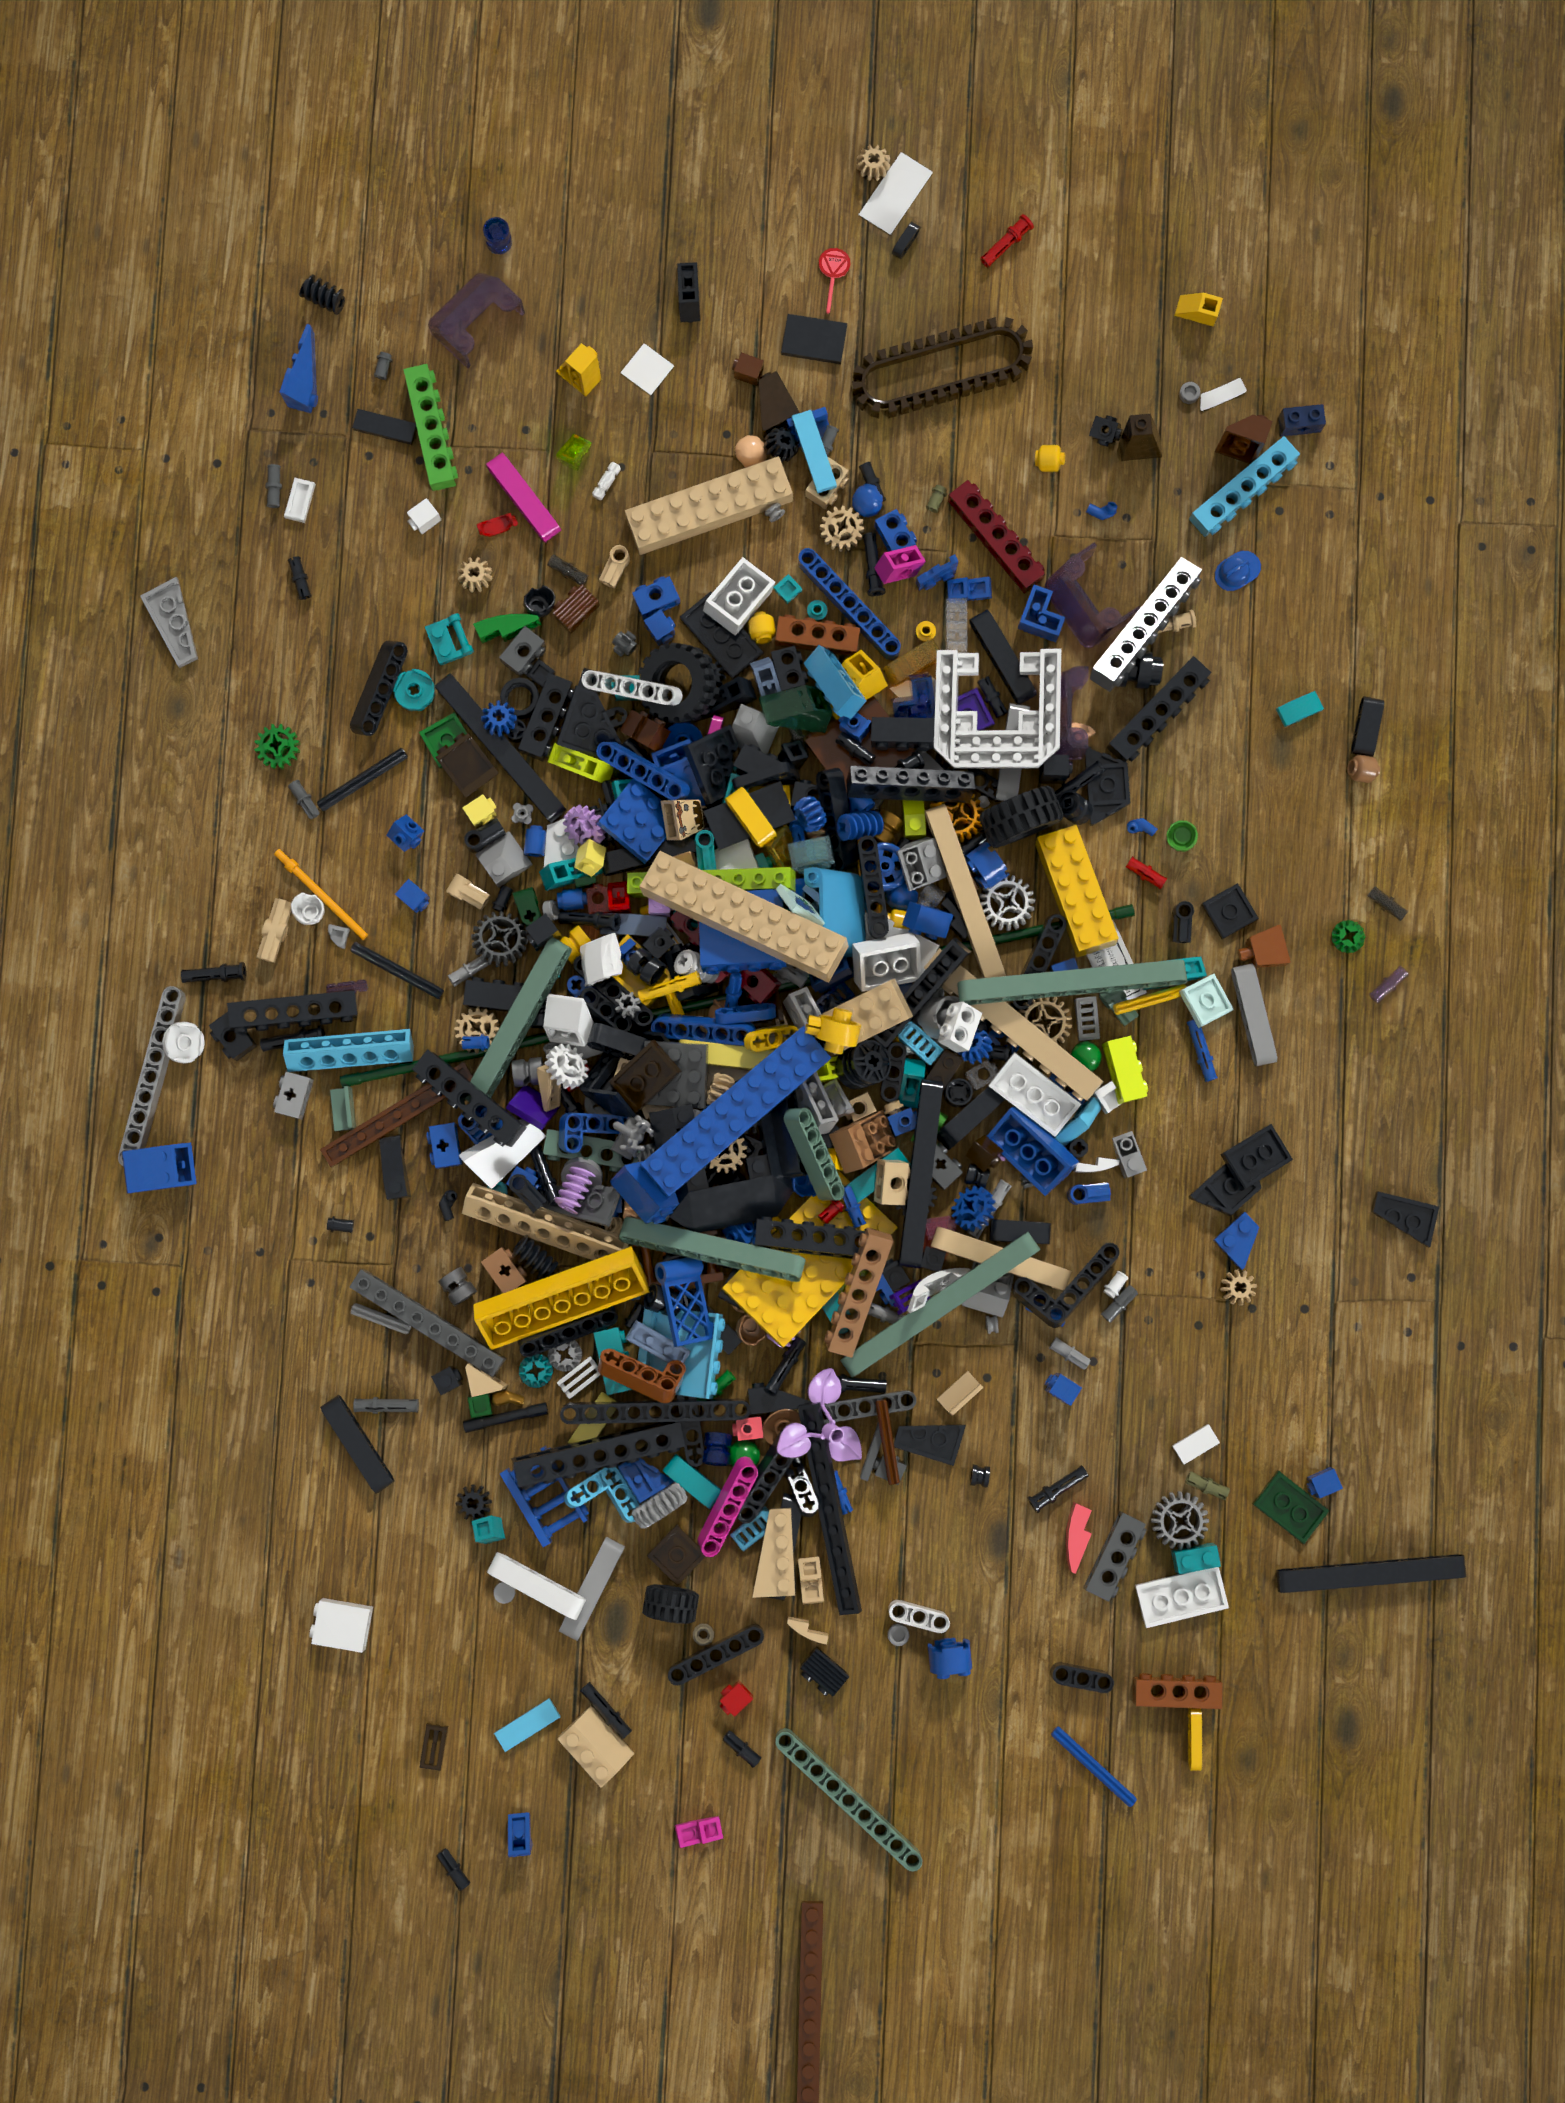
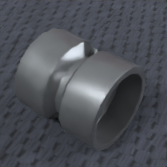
(526, 1072)
(462, 1292)

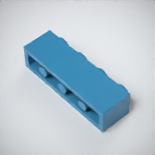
(834, 682)

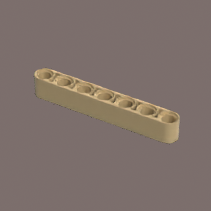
(980, 1251)

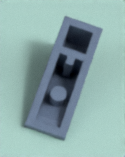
(765, 676)

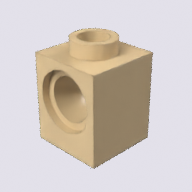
(868, 1105)

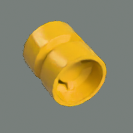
(576, 939)

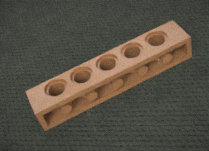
(846, 1343)

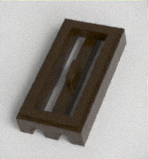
(436, 1728)

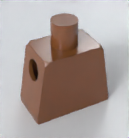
(1266, 949)

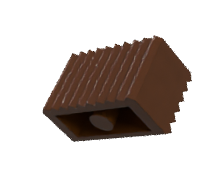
(575, 608)

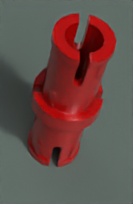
(1146, 872)

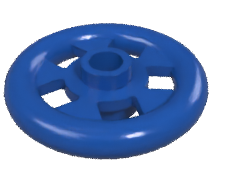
(897, 875)

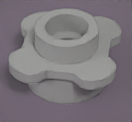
(517, 817)

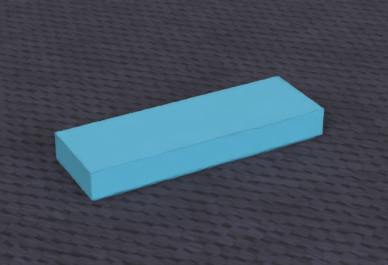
(527, 1724)

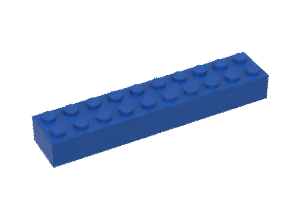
(735, 1112)

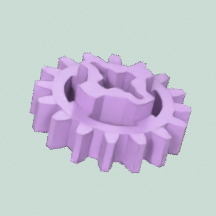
(584, 826)

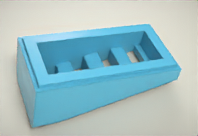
(915, 1048)
(758, 1534)

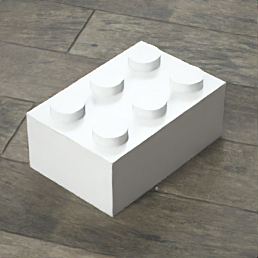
(739, 596)
(886, 959)

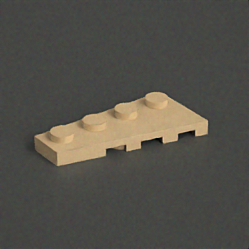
(776, 1561)

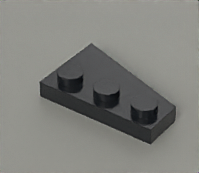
(931, 1441)

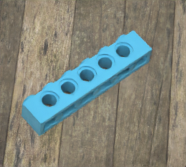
(1281, 451)
(348, 1050)

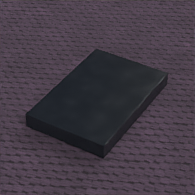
(814, 339)
(1256, 1157)

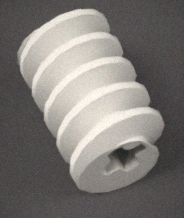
(689, 962)

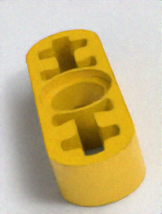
(764, 1036)
(1195, 1739)

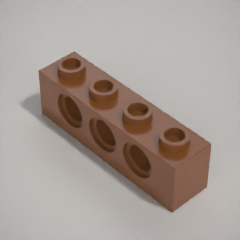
(806, 641)
(1209, 1699)

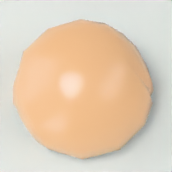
(750, 451)

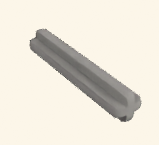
(380, 1318)

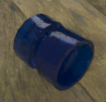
(497, 235)
(716, 1451)

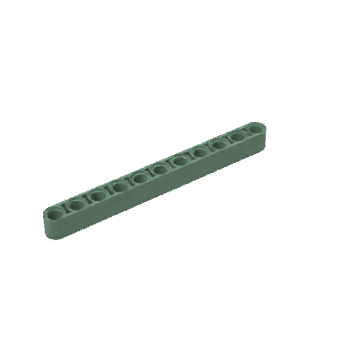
(1072, 982)
(941, 1304)

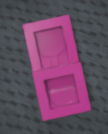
(698, 1831)

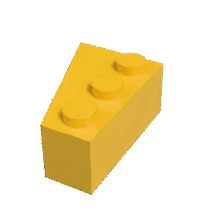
(581, 369)

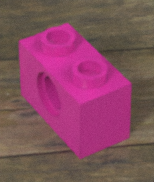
(899, 564)

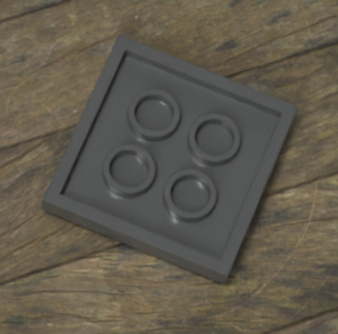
(690, 1084)

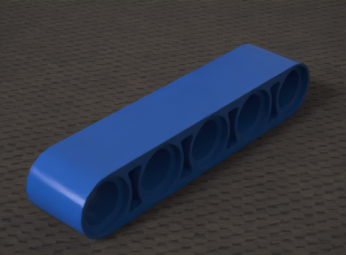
(633, 770)
(694, 1033)

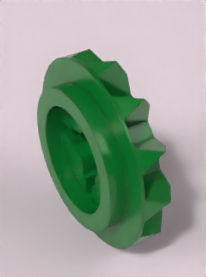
(1346, 945)

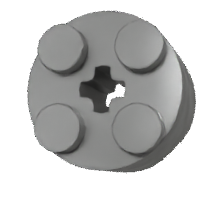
(934, 1014)

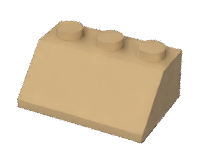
(595, 1746)

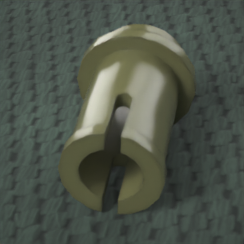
(936, 498)

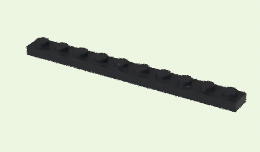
(830, 1512)

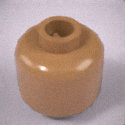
(1363, 768)

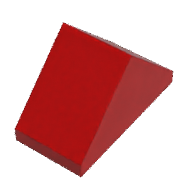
(618, 898)

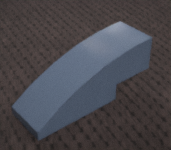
(637, 925)

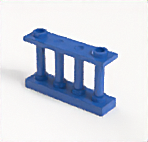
(534, 1514)

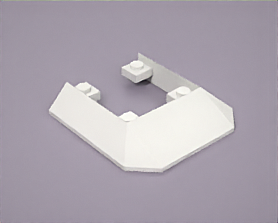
(957, 732)

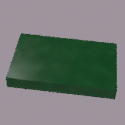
(1290, 1507)

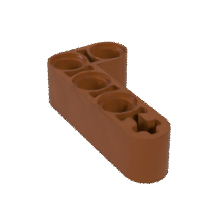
(641, 1376)

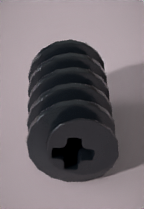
(322, 295)
(534, 1258)

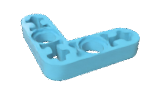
(604, 1485)

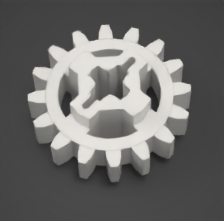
(566, 1066)

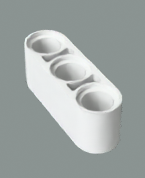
(928, 1621)

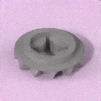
(567, 1364)

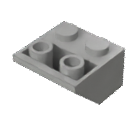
(921, 863)
(992, 1298)

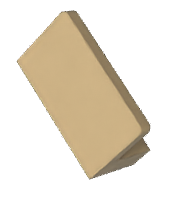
(959, 1393)

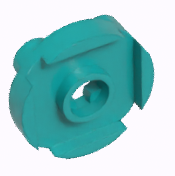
(410, 679)

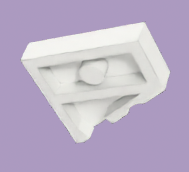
(558, 844)

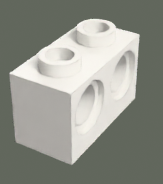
(959, 1027)

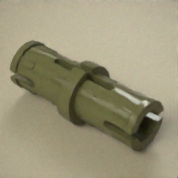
(1207, 1485)

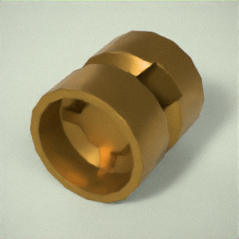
(892, 825)

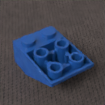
(675, 762)
(159, 1168)

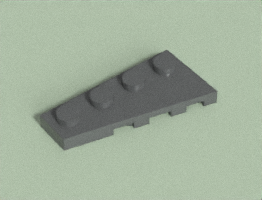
(596, 1207)

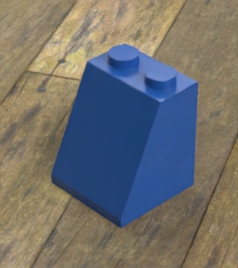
(643, 1194)

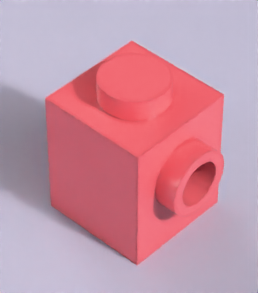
(748, 1428)

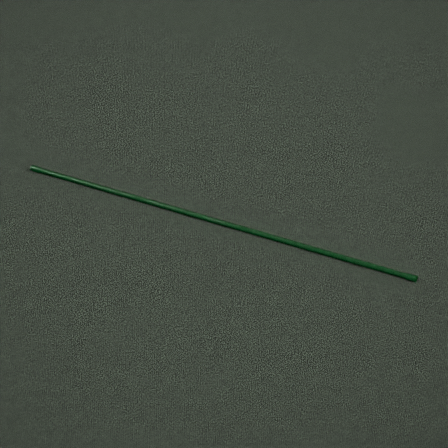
(359, 1078)

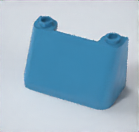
(840, 902)

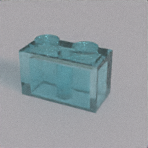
(811, 853)

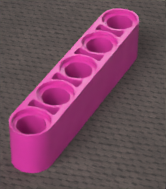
(523, 497)
(726, 1497)

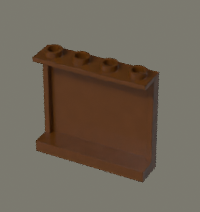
(835, 756)

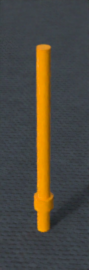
(292, 867)

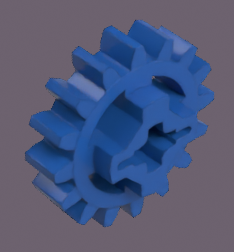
(973, 1208)

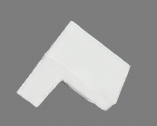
(1107, 1097)

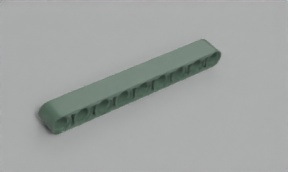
(520, 1016)
(712, 1249)
(856, 1806)

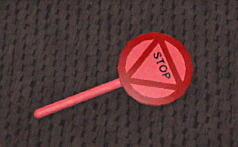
(833, 264)

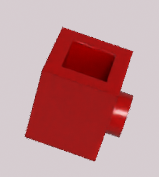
(735, 1698)

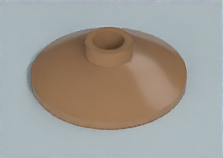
(772, 1426)

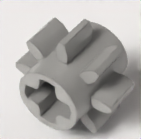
(630, 1010)

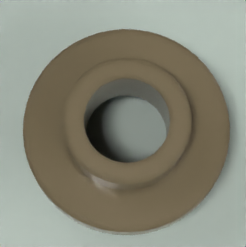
(703, 1641)

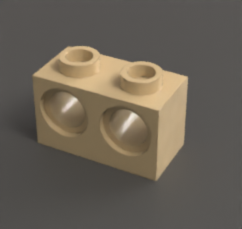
(830, 498)

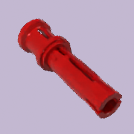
(1013, 235)

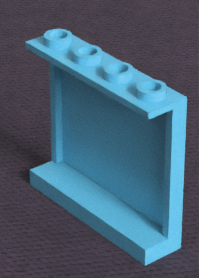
(703, 1359)

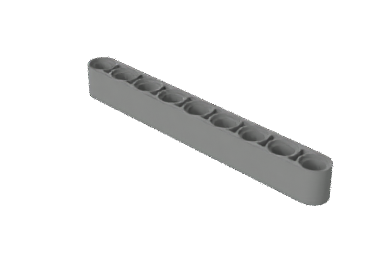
(148, 1067)

